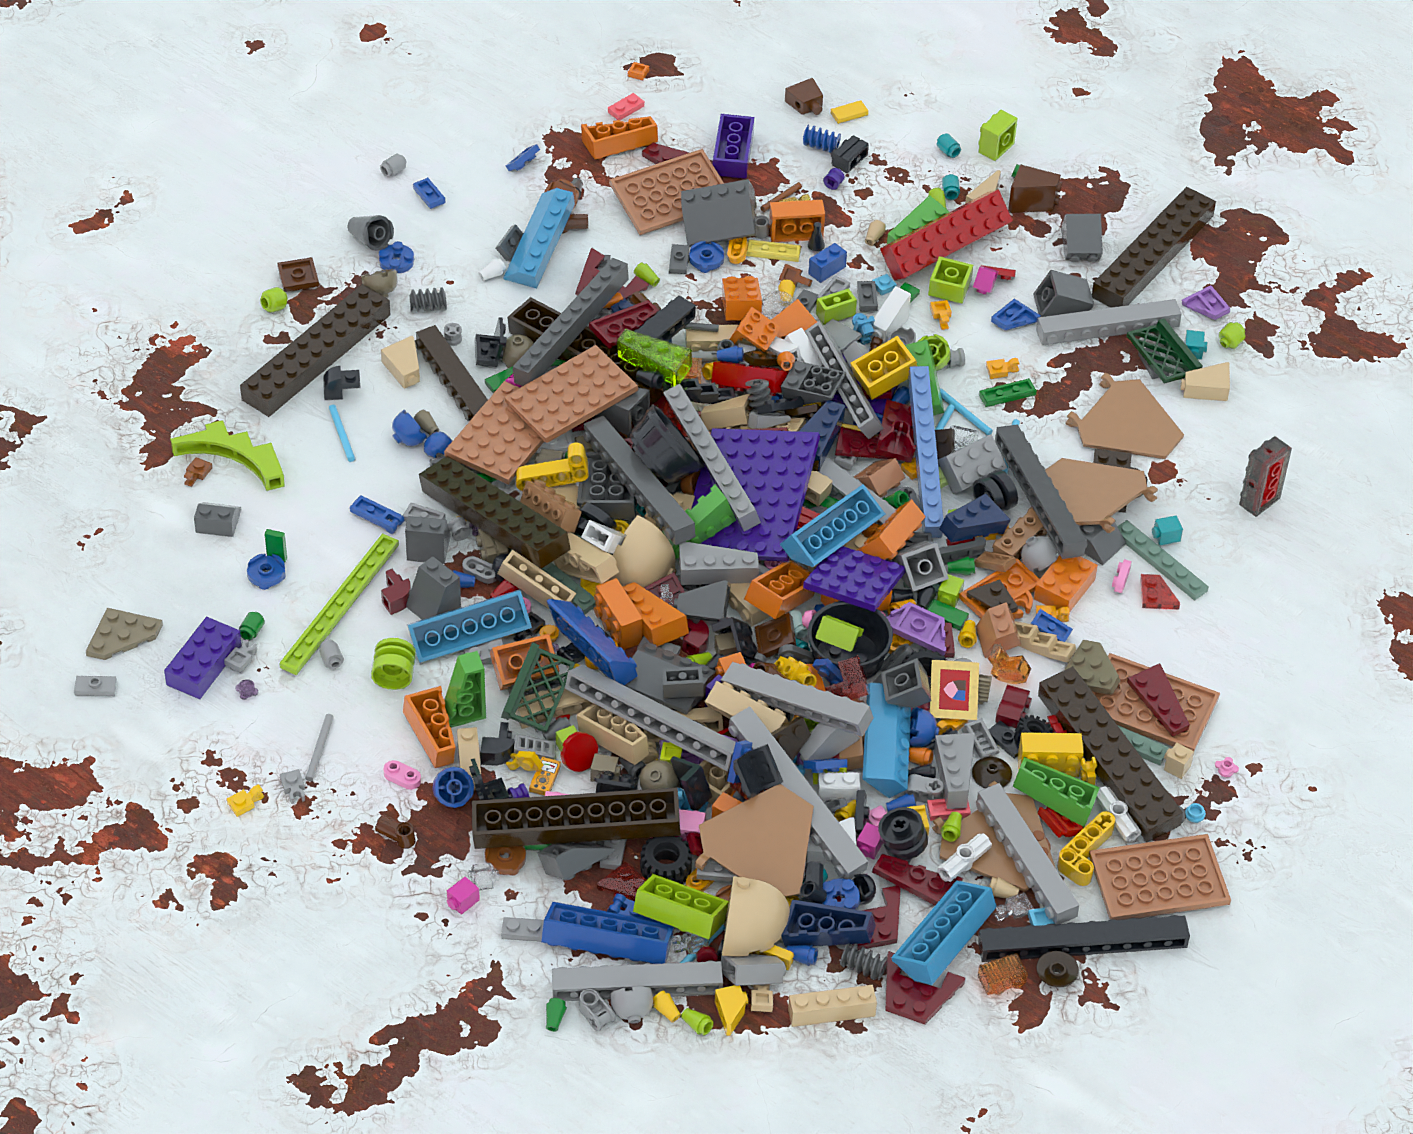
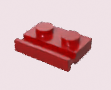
(1058, 823)

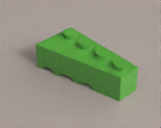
(920, 216)
(923, 355)
(709, 516)
(466, 691)
(1057, 790)

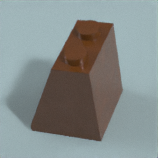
(1034, 190)

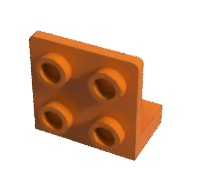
(756, 329)

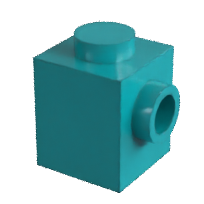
(1195, 342)
(1167, 530)

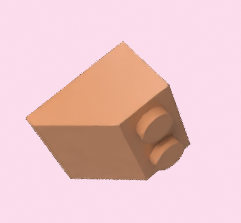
(881, 476)
(997, 627)

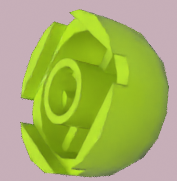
(940, 350)

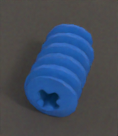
(820, 139)

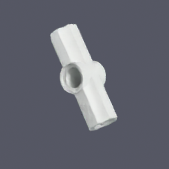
(1123, 821)
(964, 857)

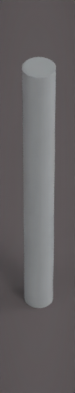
(319, 747)

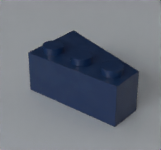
(975, 519)

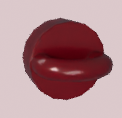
(706, 954)

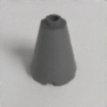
(372, 230)

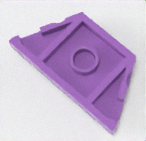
(919, 627)

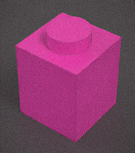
(985, 280)
(869, 841)
(462, 895)

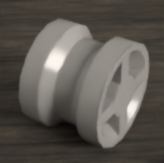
(453, 333)
(957, 357)
(459, 528)

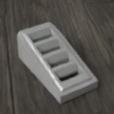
(766, 420)
(984, 732)
(527, 741)

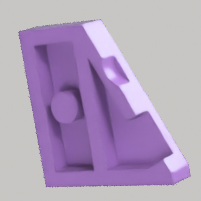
(1207, 303)

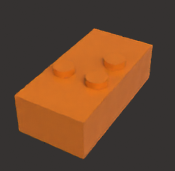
(779, 589)

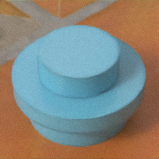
(1195, 813)

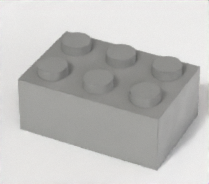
(971, 463)

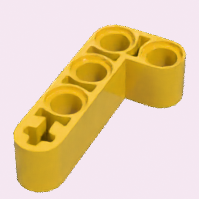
(557, 472)
(1074, 857)

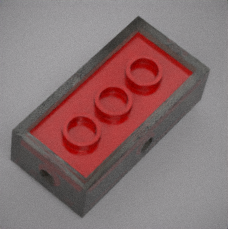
(1265, 476)

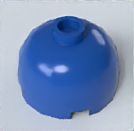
(407, 430)
(922, 728)
(453, 787)

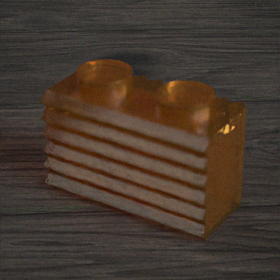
(1002, 974)

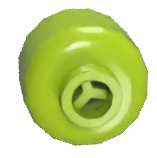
(273, 299)
(1231, 335)

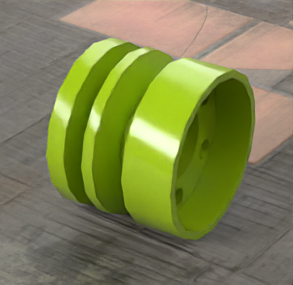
(393, 663)

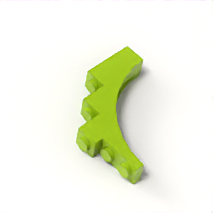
(238, 447)

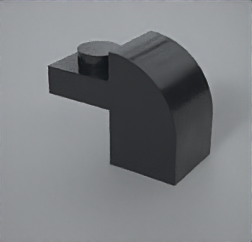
(336, 380)
(497, 750)

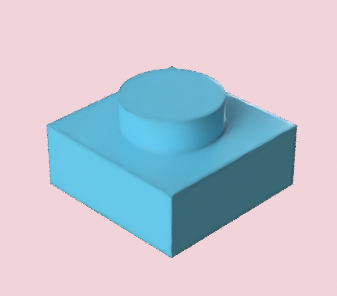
(884, 284)
(1038, 917)

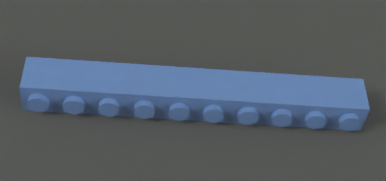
(925, 450)

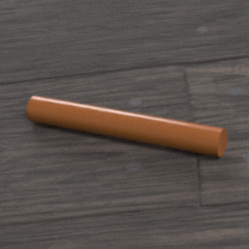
(783, 195)

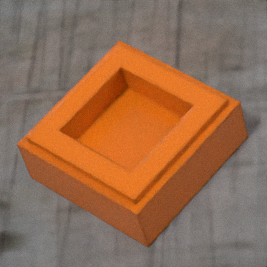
(638, 71)

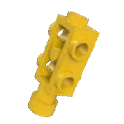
(795, 671)

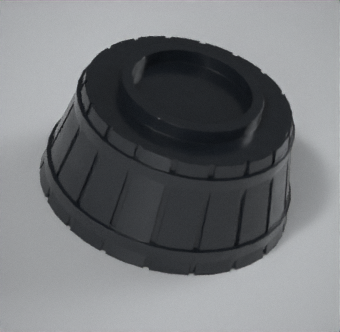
(664, 447)
(870, 647)

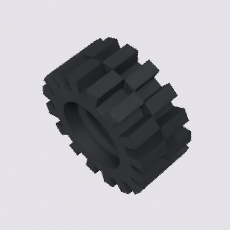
(1031, 725)

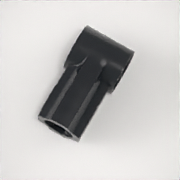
(812, 888)

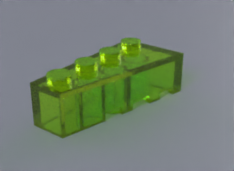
(655, 355)

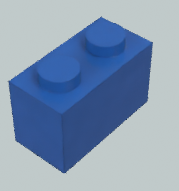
(827, 262)

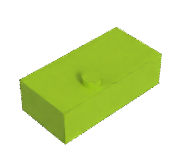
(681, 906)

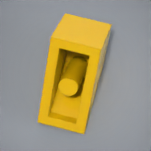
(730, 1006)

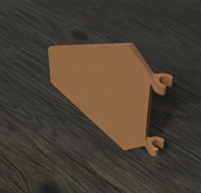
(1127, 421)
(1097, 490)
(761, 839)
(995, 861)

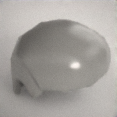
(907, 336)

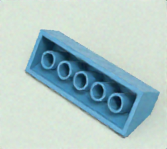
(540, 237)
(833, 527)
(469, 626)
(886, 744)
(945, 931)

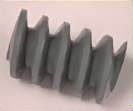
(427, 299)
(760, 392)
(863, 962)

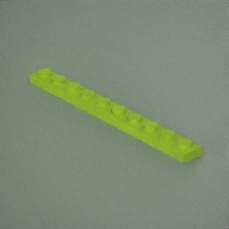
(339, 604)

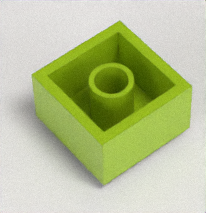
(997, 135)
(950, 280)

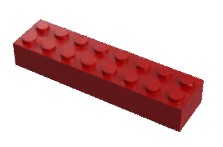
(946, 234)

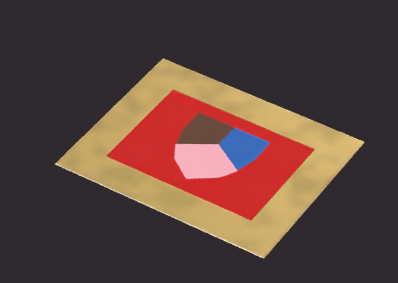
(954, 689)

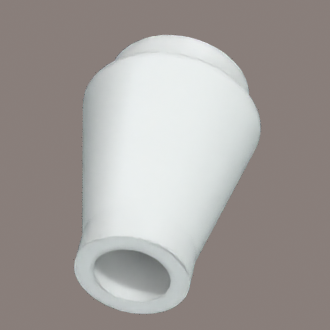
(493, 269)

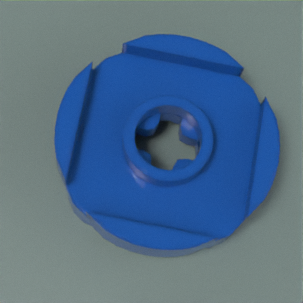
(396, 250)
(705, 264)
(266, 579)
(845, 888)

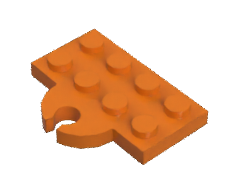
(1017, 580)

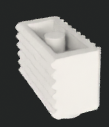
(838, 785)

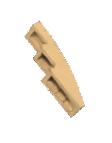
(1044, 643)

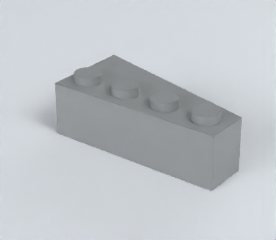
(714, 564)
(954, 765)

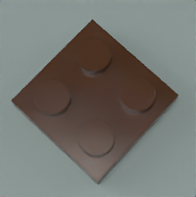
(298, 274)
(774, 634)

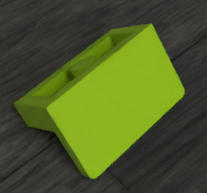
(838, 633)

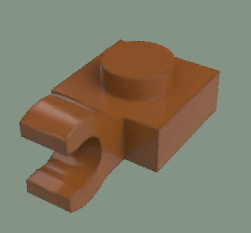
(794, 274)
(197, 470)

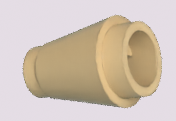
(875, 231)
(1002, 888)

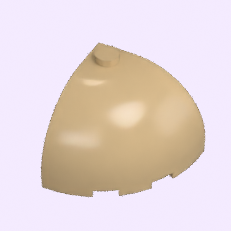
(643, 555)
(754, 917)

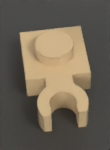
(761, 998)

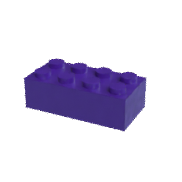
(733, 145)
(202, 657)

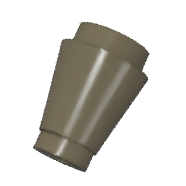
(426, 422)

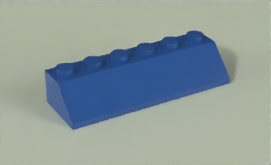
(592, 641)
(607, 933)

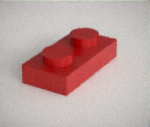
(1005, 273)

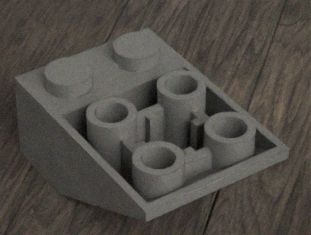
(811, 382)
(567, 859)

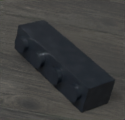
(669, 319)

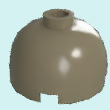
(381, 281)
(515, 348)
(658, 775)

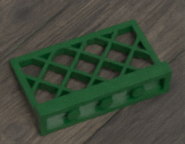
(1174, 347)
(521, 683)

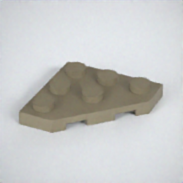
(121, 632)
(1095, 667)

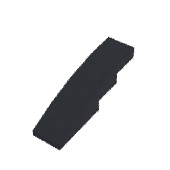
(703, 393)

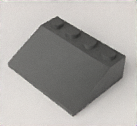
(719, 212)
(605, 490)
(649, 681)

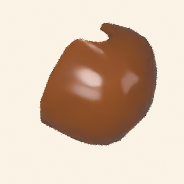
(689, 483)

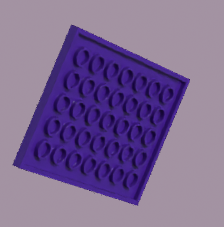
(775, 477)

